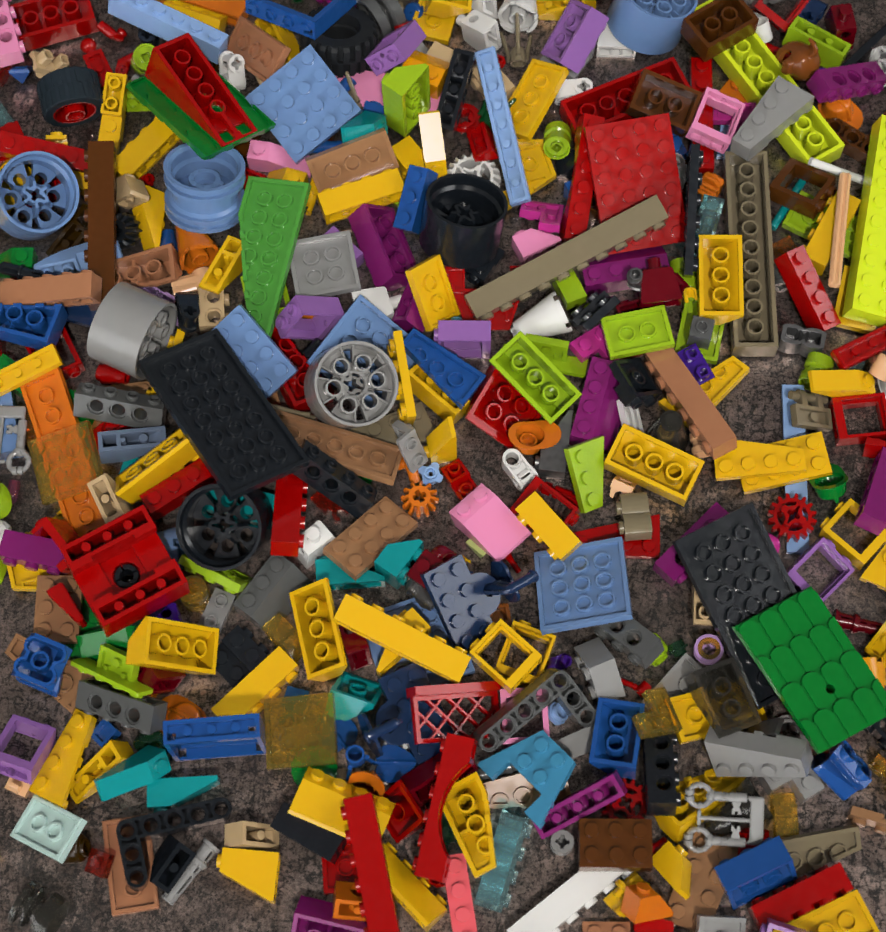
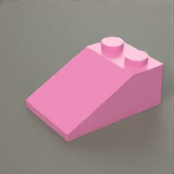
(489, 523)

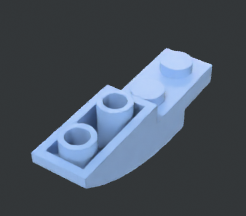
(68, 260)

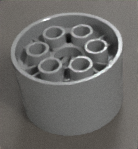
(130, 328)
(317, 391)

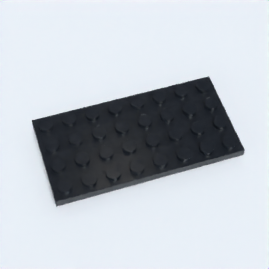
(223, 414)
(736, 578)

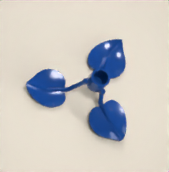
(389, 767)

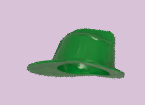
(831, 486)

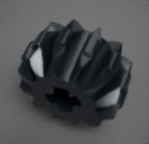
(127, 230)

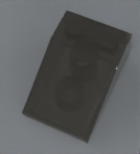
(723, 697)

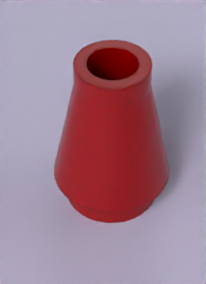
(109, 375)

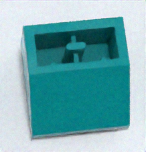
(397, 560)

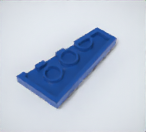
(447, 370)

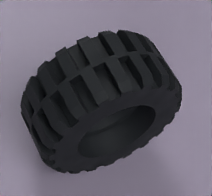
(345, 42)

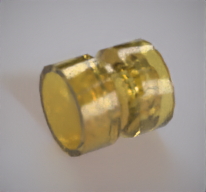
(199, 594)

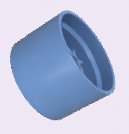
(649, 25)
(48, 167)

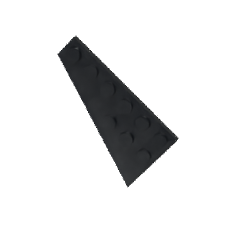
(692, 203)

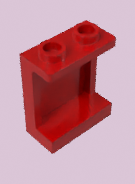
(59, 531)

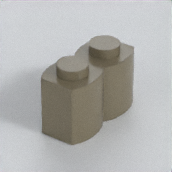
(635, 516)

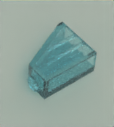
(710, 215)

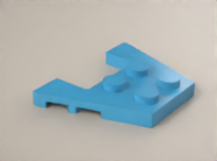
(541, 764)

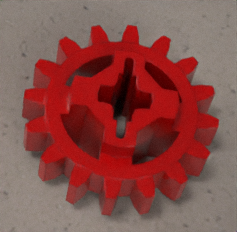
(800, 523)
(634, 800)

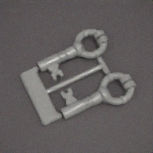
(15, 412)
(756, 819)

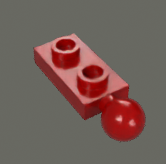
(95, 59)

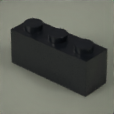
(311, 836)

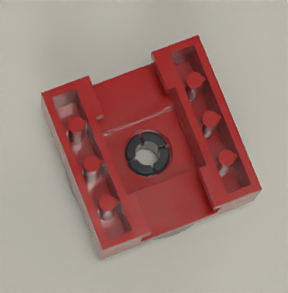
(118, 550)

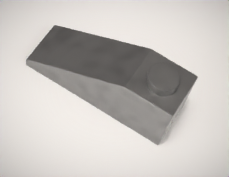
(552, 460)

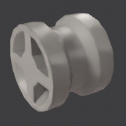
(562, 848)

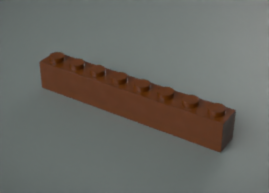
(101, 213)

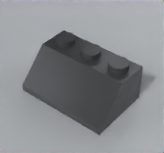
(270, 591)

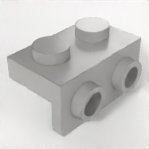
(409, 446)

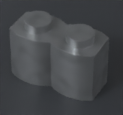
(796, 339)

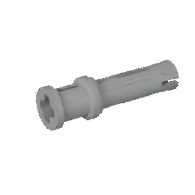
(200, 861)

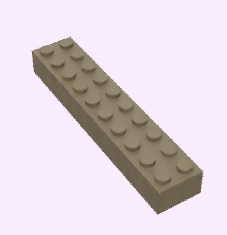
(749, 214)

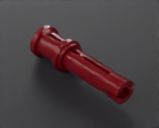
(855, 623)

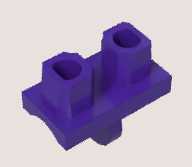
(696, 363)

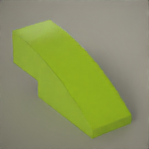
(570, 291)

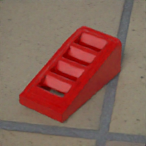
(64, 600)

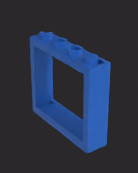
(297, 21)
(215, 737)

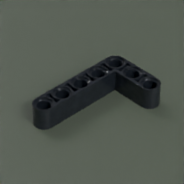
(161, 818)

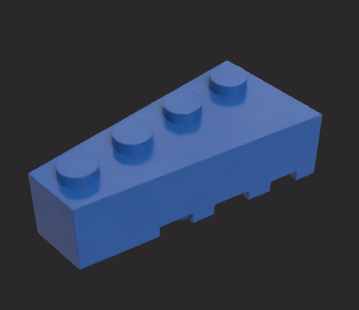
(32, 324)

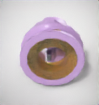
(713, 644)

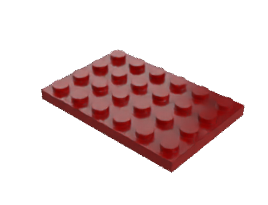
(631, 164)

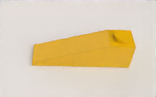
(686, 815)
(470, 821)

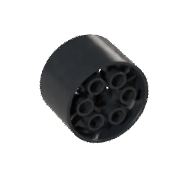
(463, 220)
(196, 542)

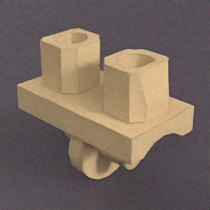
(45, 62)

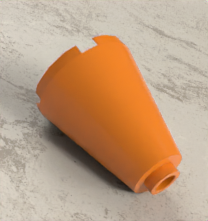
(194, 250)

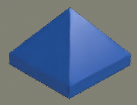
(21, 72)

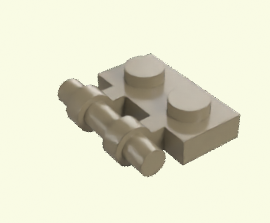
(808, 416)

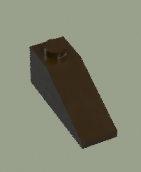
(72, 234)

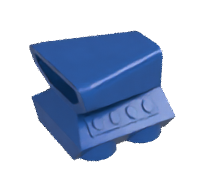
(42, 664)
(842, 770)

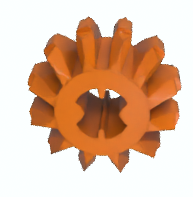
(711, 185)
(425, 494)

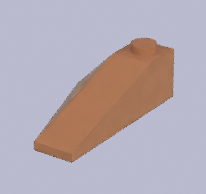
(150, 267)

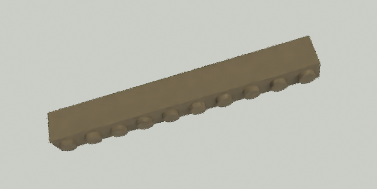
(566, 258)

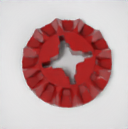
(473, 118)

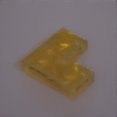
(661, 716)

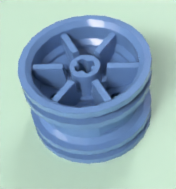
(203, 193)

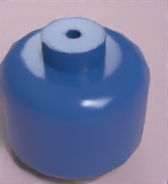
(410, 9)

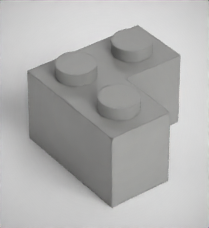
(599, 670)
(802, 787)

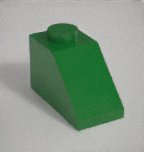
(19, 256)

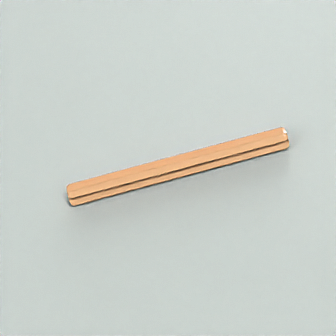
(839, 231)

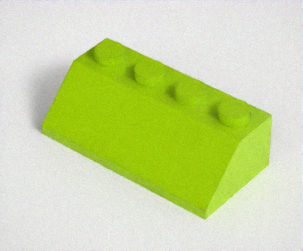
(405, 95)
(535, 377)

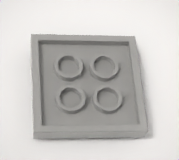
(325, 265)

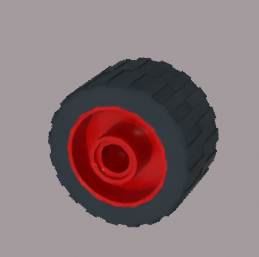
(70, 96)

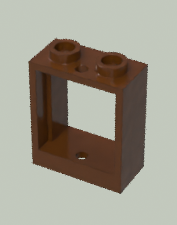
(795, 201)

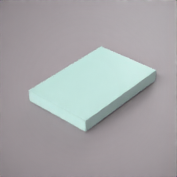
(48, 828)

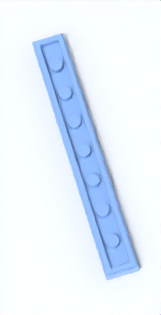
(503, 126)
(801, 487)

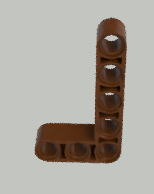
(847, 132)

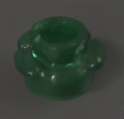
(677, 648)

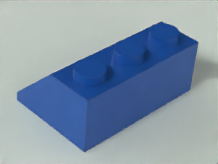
(615, 737)
(756, 872)

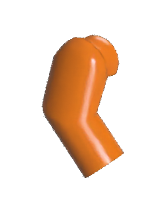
(413, 477)

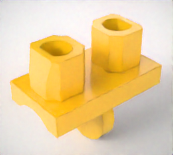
(615, 898)

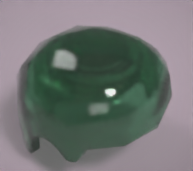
(155, 740)

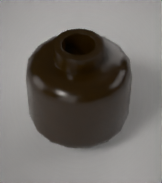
(79, 851)

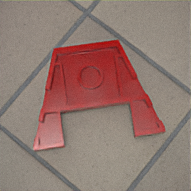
(500, 322)

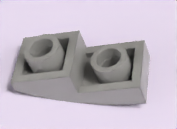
(577, 742)

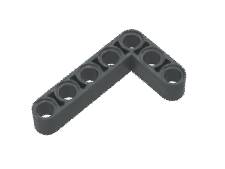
(533, 707)

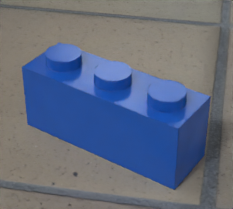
(413, 198)

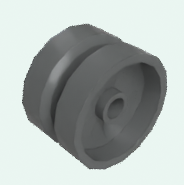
(385, 13)

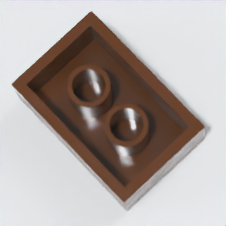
(718, 27)
(661, 95)
(615, 845)

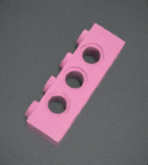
(11, 51)

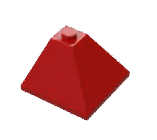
(498, 407)

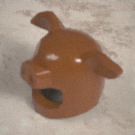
(802, 61)

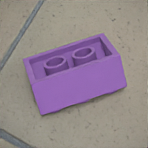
(575, 35)

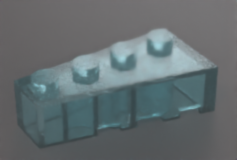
(508, 850)

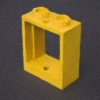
(857, 559)
(524, 628)
(522, 671)

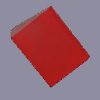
(406, 815)

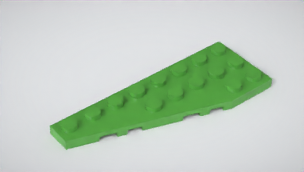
(268, 234)

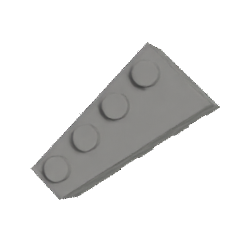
(771, 116)
(758, 755)

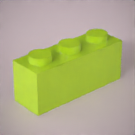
(830, 47)

